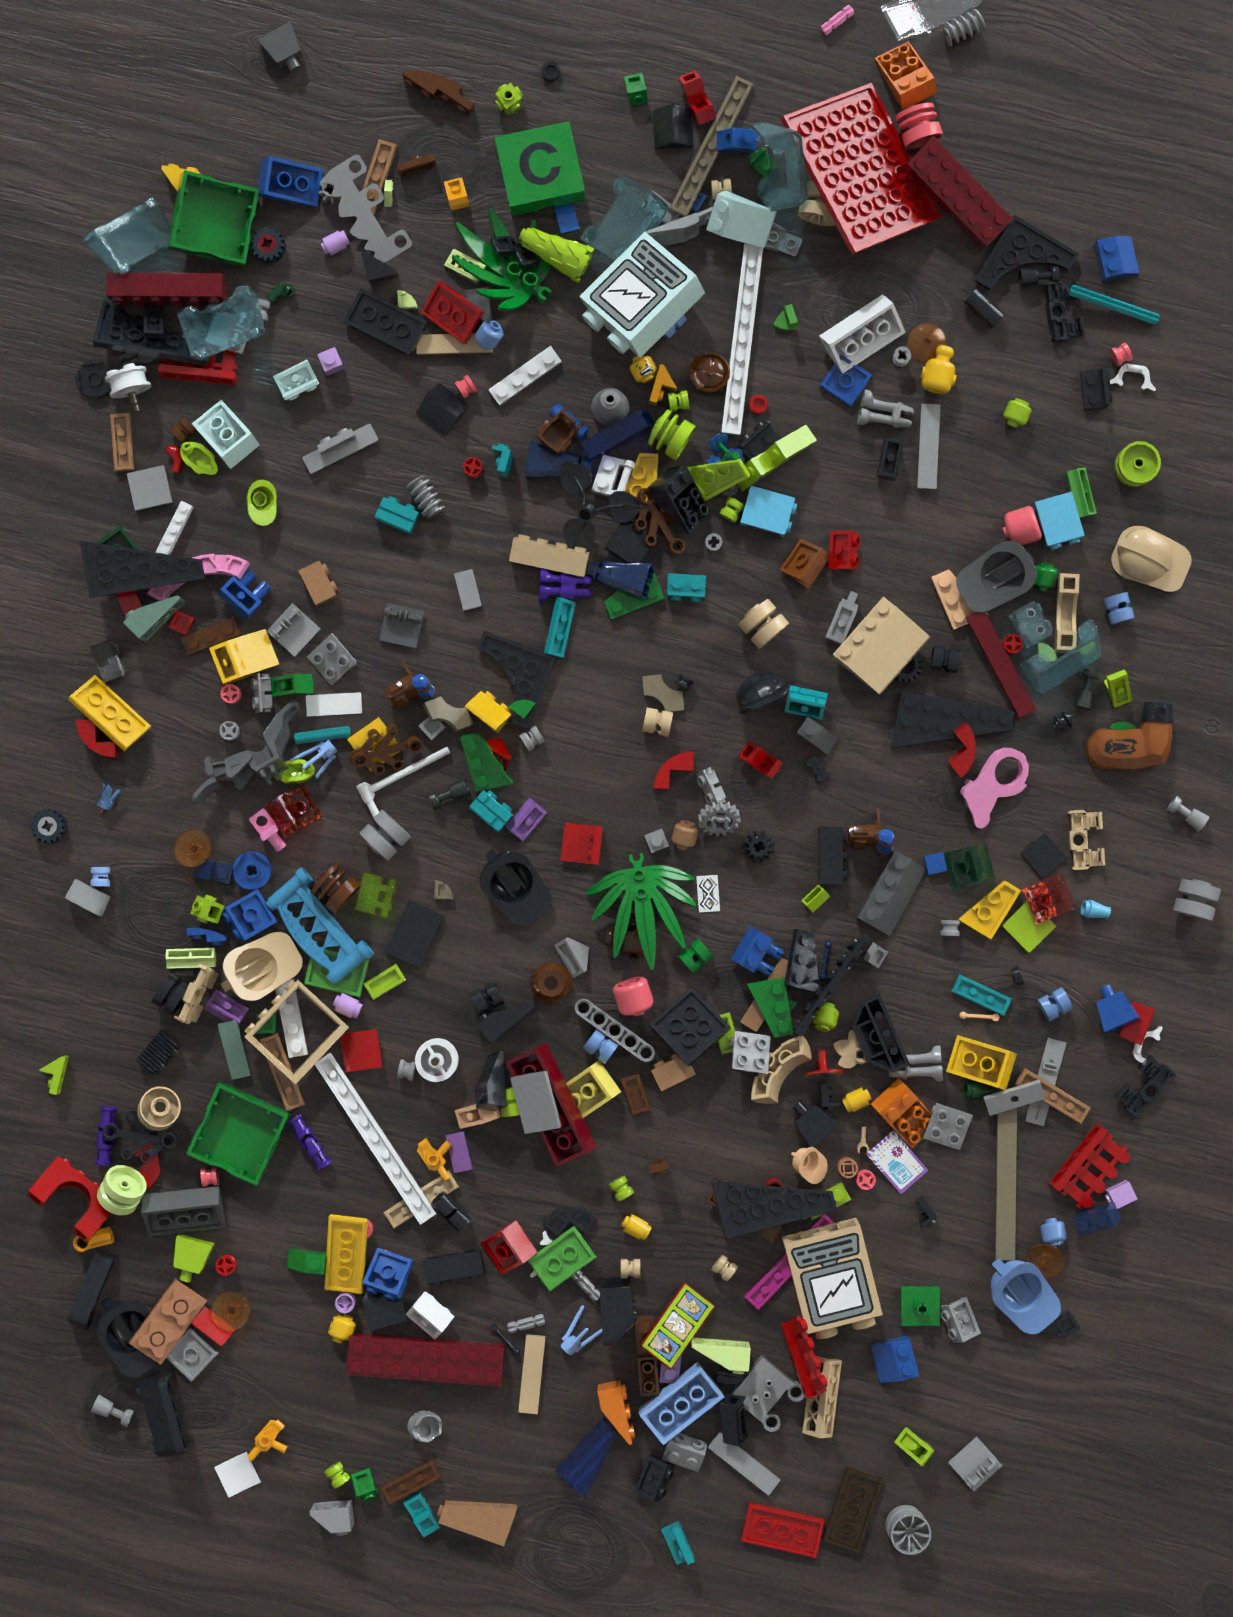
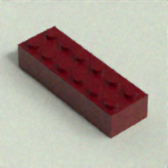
(957, 192)
(166, 288)
(573, 1136)

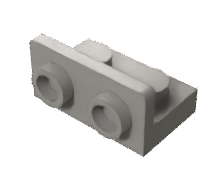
(960, 1320)

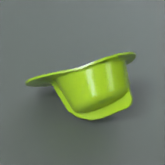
(261, 502)

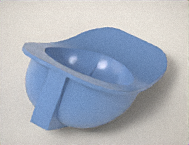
(1024, 1295)

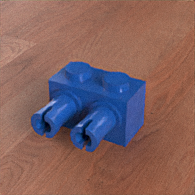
(240, 597)
(752, 950)

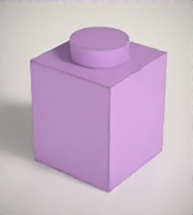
(330, 361)
(1120, 1194)

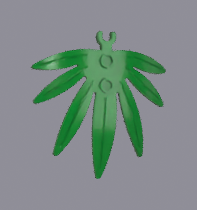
(520, 282)
(640, 887)

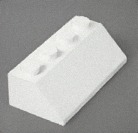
(863, 333)

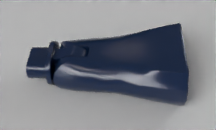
(547, 464)
(626, 577)

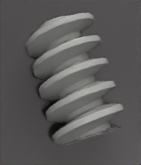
(962, 26)
(424, 497)

